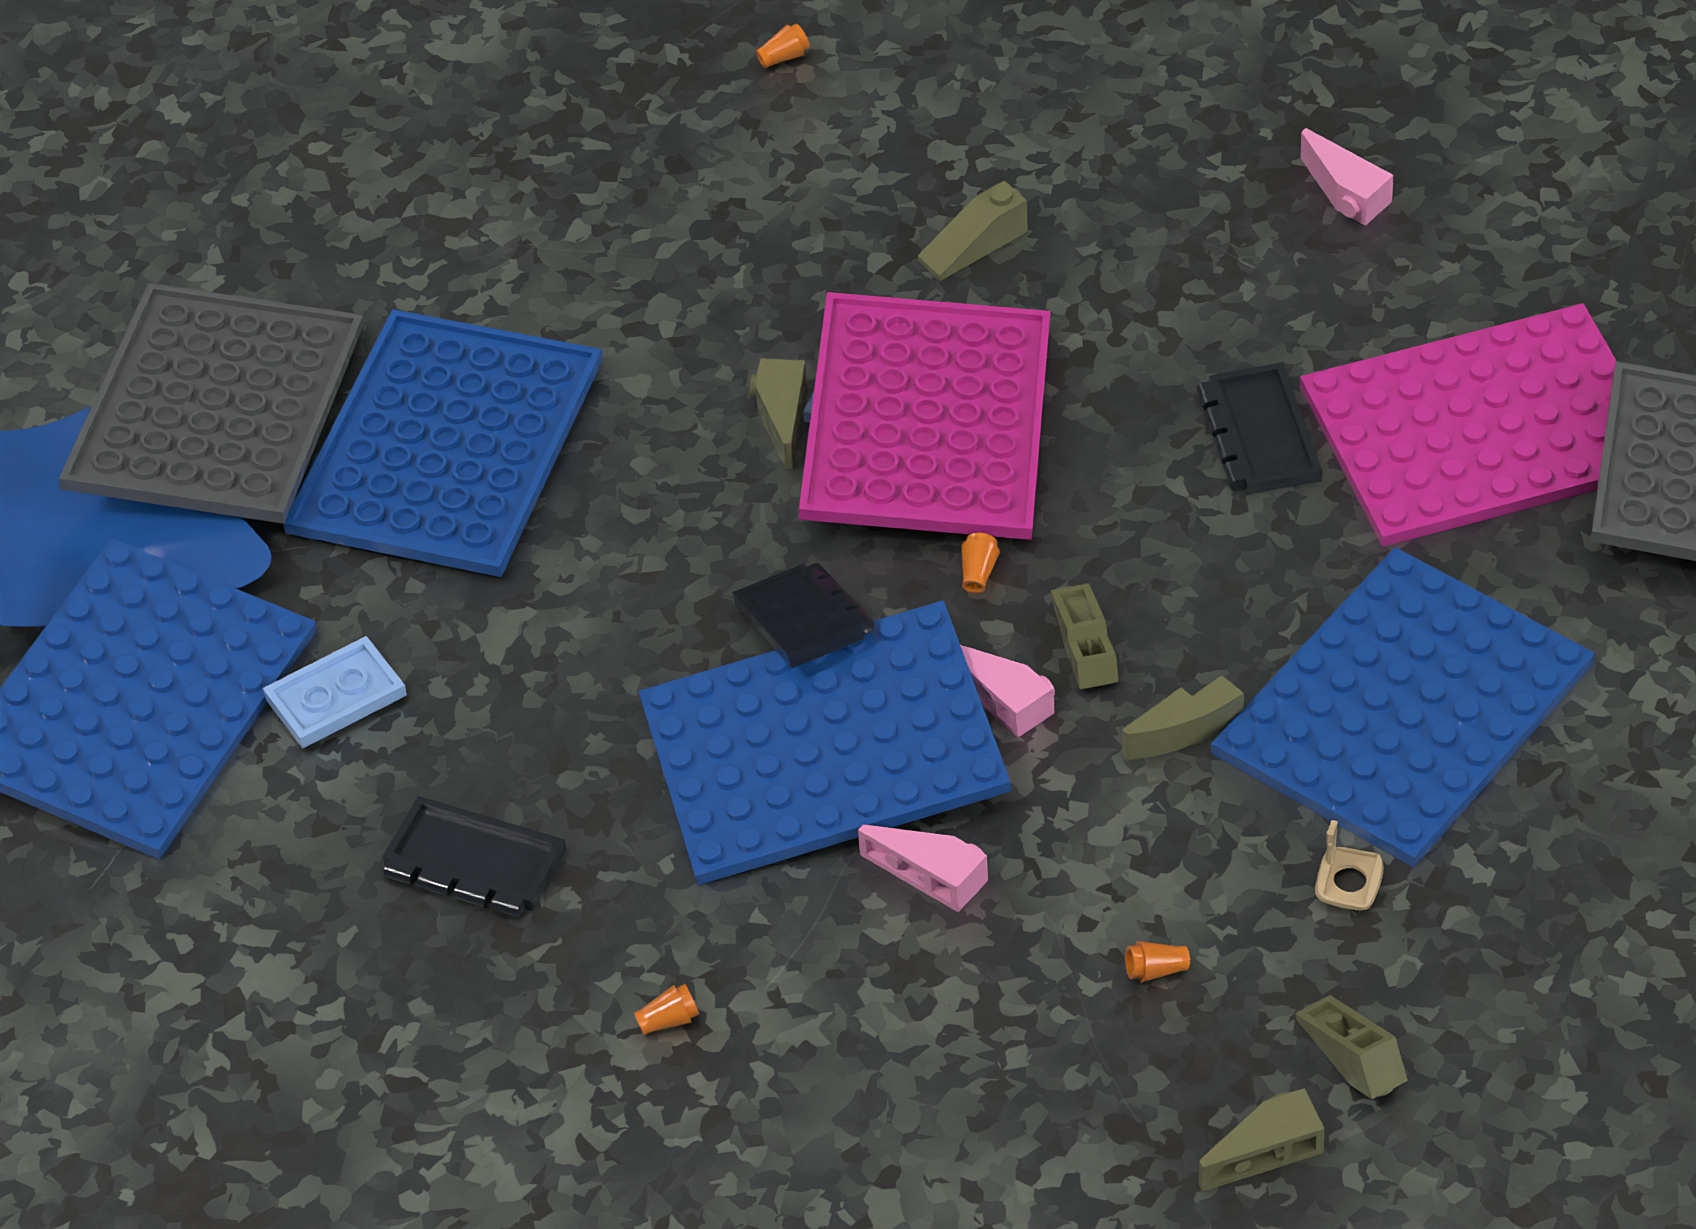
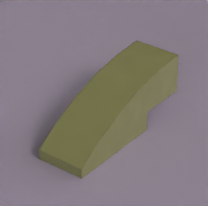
(1085, 636)
(1183, 720)

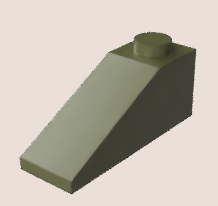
(979, 229)
(780, 398)
(1355, 1046)
(1268, 1138)

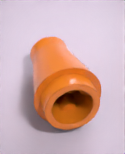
(783, 46)
(978, 560)
(1154, 960)
(667, 1010)

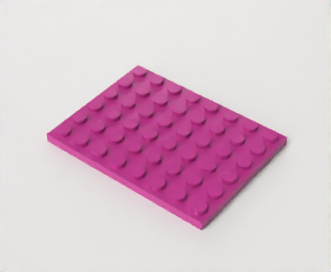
(926, 416)
(1470, 423)

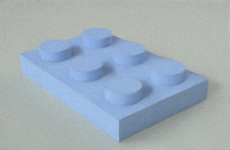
(334, 692)

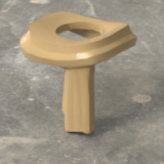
(1341, 858)

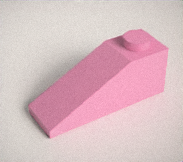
(1349, 181)
(1010, 690)
(928, 861)

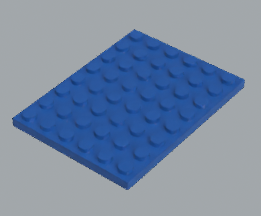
(444, 442)
(140, 695)
(1403, 705)
(807, 754)

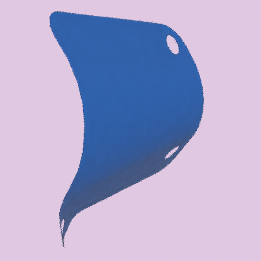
(57, 533)

